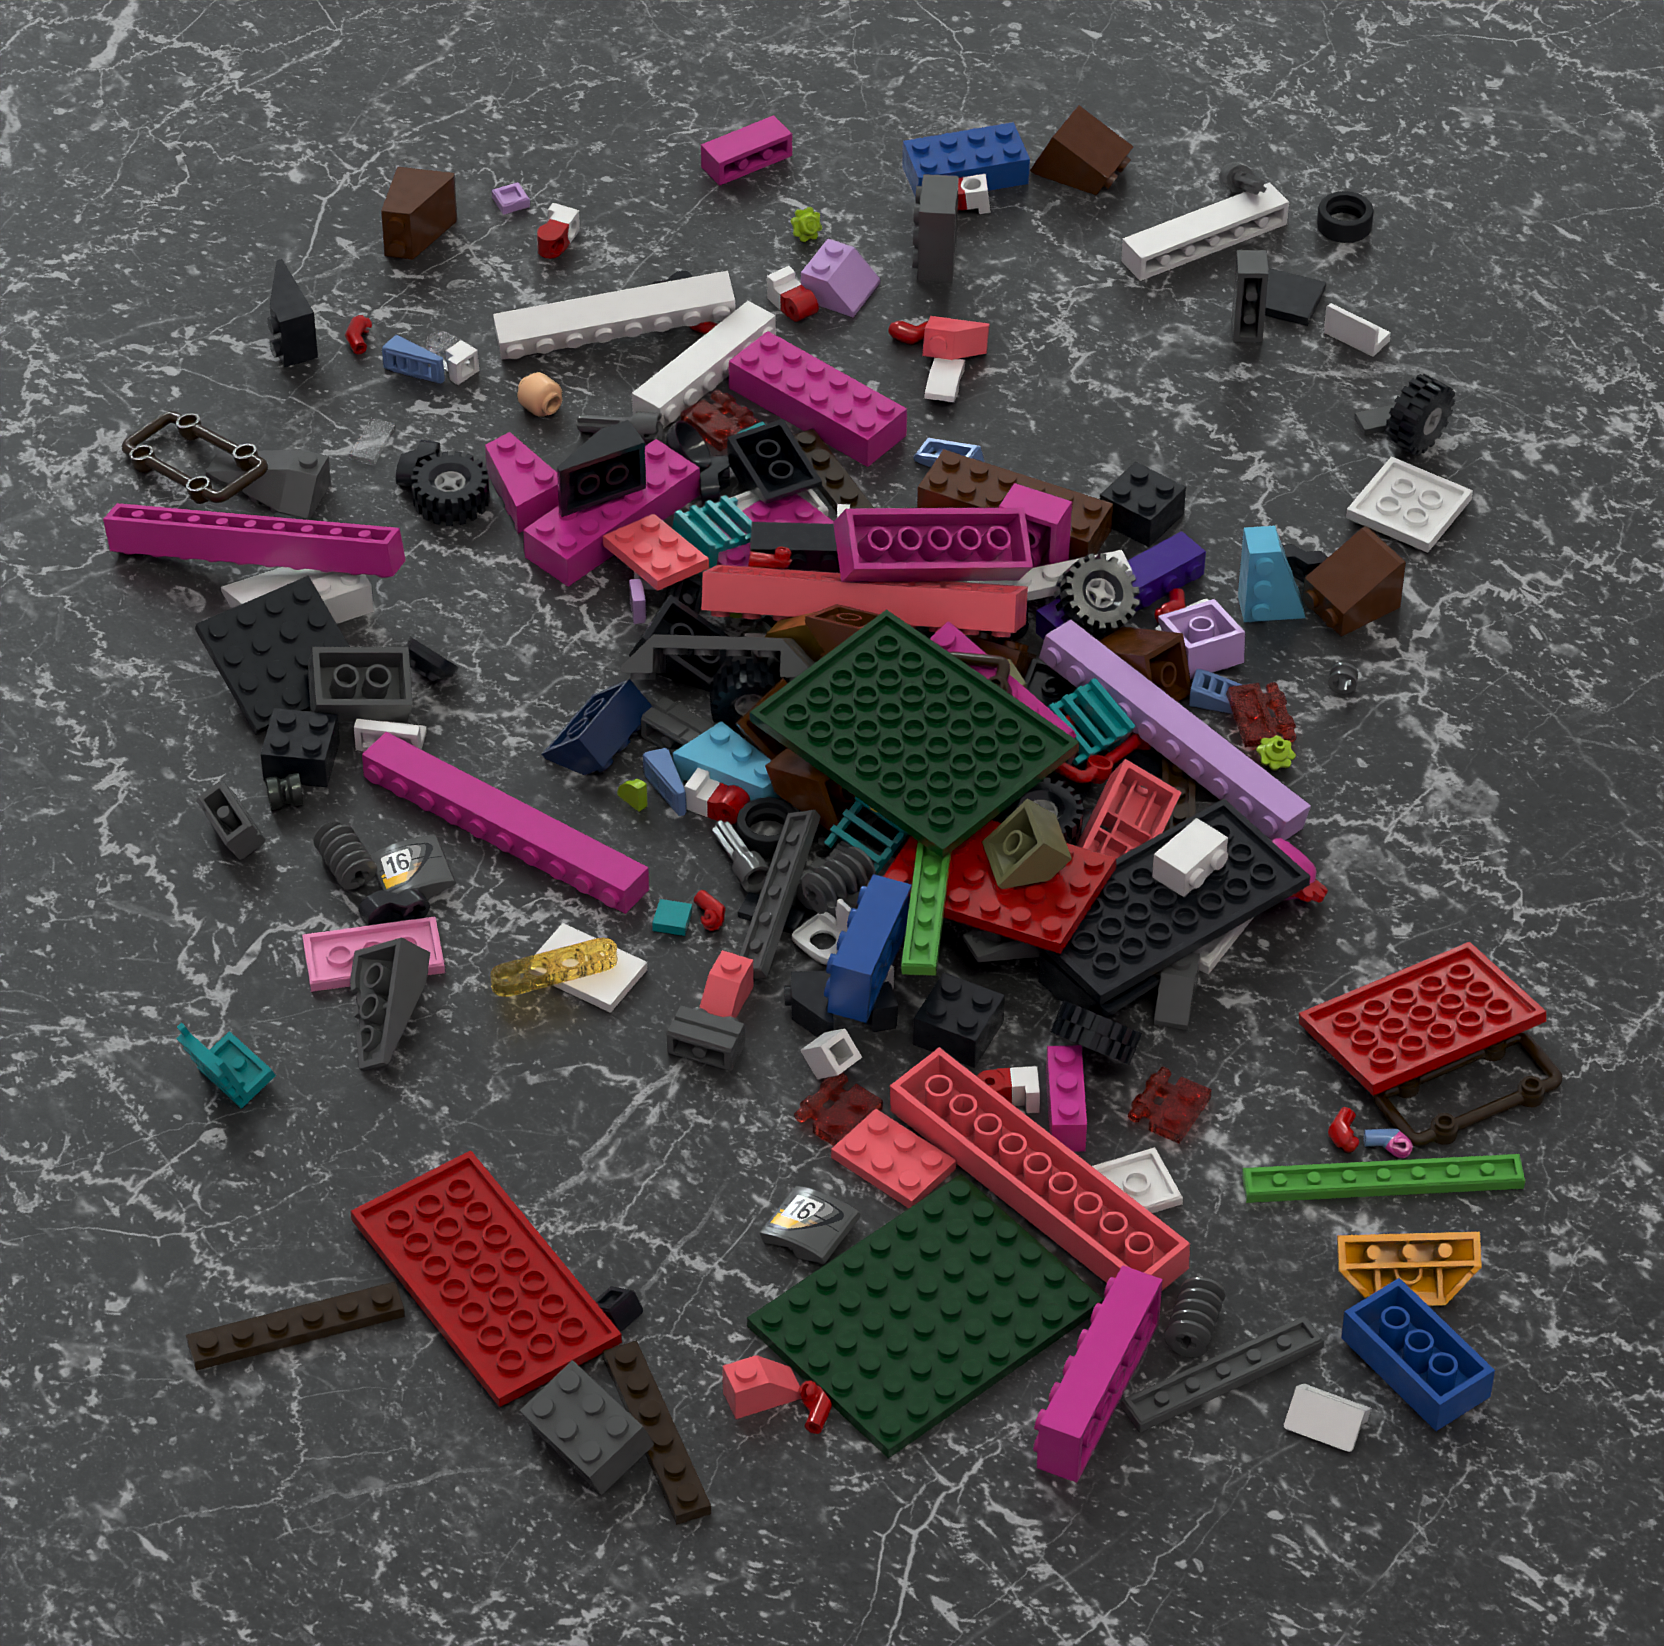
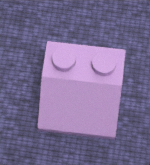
(839, 278)
(1209, 634)

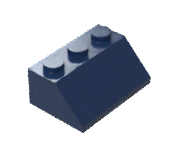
(599, 729)

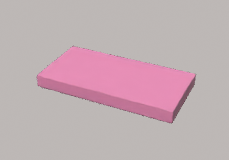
(332, 952)

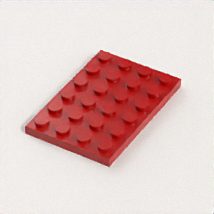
(1031, 913)
(1421, 1018)

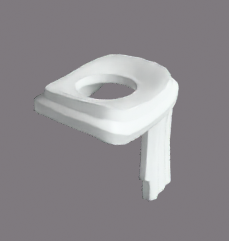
(822, 924)

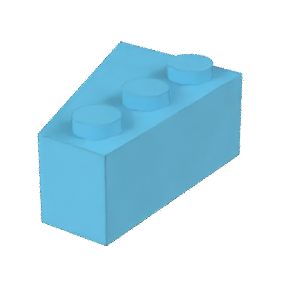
(1266, 579)
(727, 760)

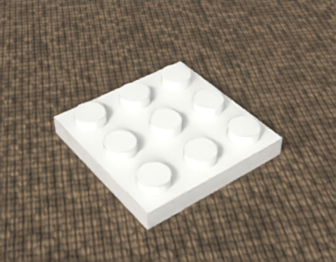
(1409, 504)

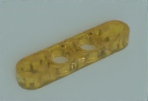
(552, 962)

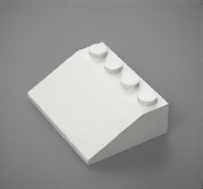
(343, 593)

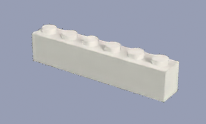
(1204, 232)
(702, 364)

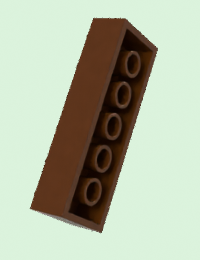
(970, 483)

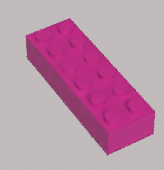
(817, 397)
(574, 543)
(932, 544)
(1097, 1373)

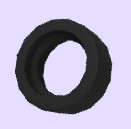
(1341, 230)
(762, 810)

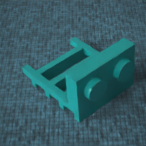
(705, 535)
(1096, 717)
(850, 816)
(228, 1065)

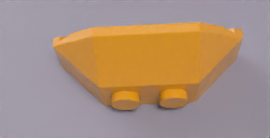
(1428, 1263)

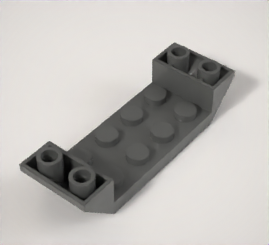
(652, 654)

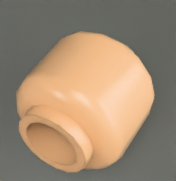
(539, 394)

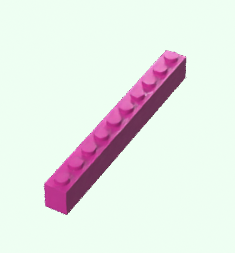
(255, 540)
(506, 822)

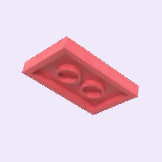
(655, 552)
(893, 1158)

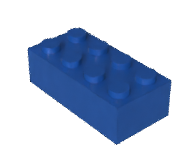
(971, 152)
(867, 948)
(1417, 1354)

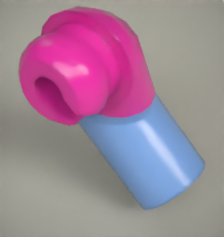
(1390, 1139)

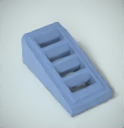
(403, 358)
(925, 456)
(1210, 691)
(663, 776)

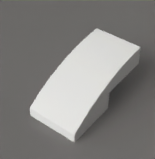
(944, 379)

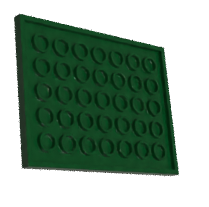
(914, 733)
(924, 1314)

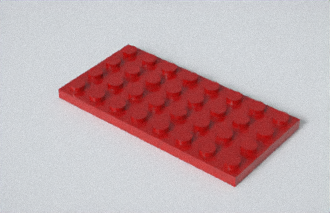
(485, 1277)

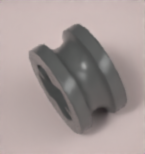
(1343, 685)

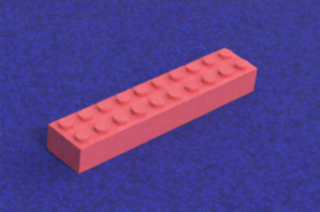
(927, 603)
(1035, 1172)

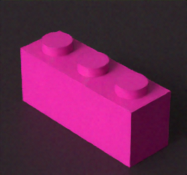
(746, 150)
(1066, 1096)

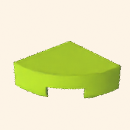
(634, 793)

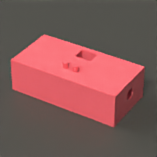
(1128, 811)

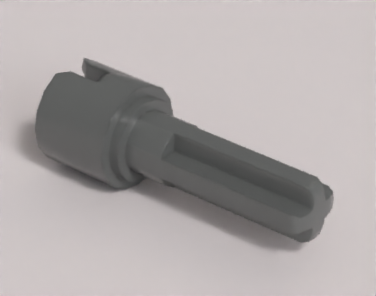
(1240, 179)
(643, 422)
(747, 865)

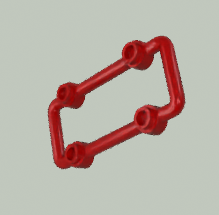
(1100, 767)

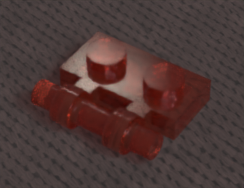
(712, 422)
(1252, 713)
(1179, 1109)
(841, 1117)

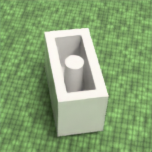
(1190, 857)

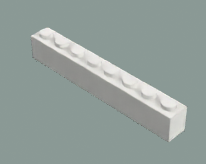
(614, 315)

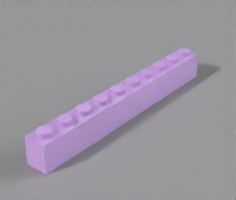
(1178, 733)

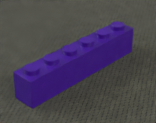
(1156, 573)

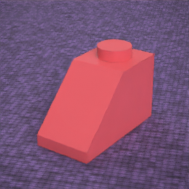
(954, 338)
(728, 985)
(758, 1385)

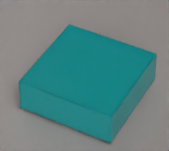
(672, 917)

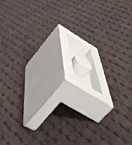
(1355, 330)
(369, 731)
(1326, 1417)

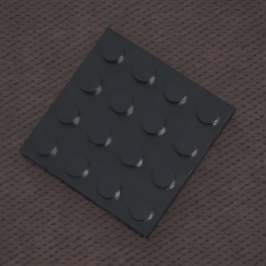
(267, 647)

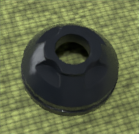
(688, 443)
(429, 662)

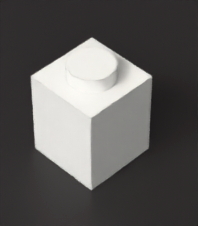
(831, 1053)

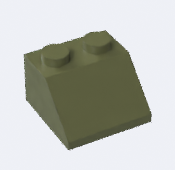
(1027, 847)

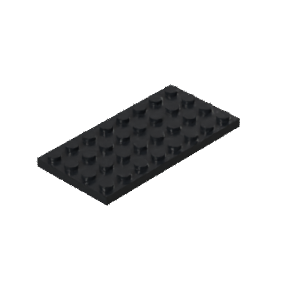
(1146, 926)

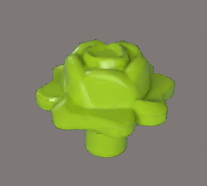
(806, 224)
(1276, 752)

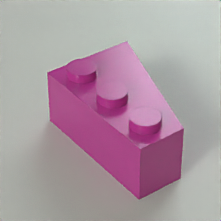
(521, 480)

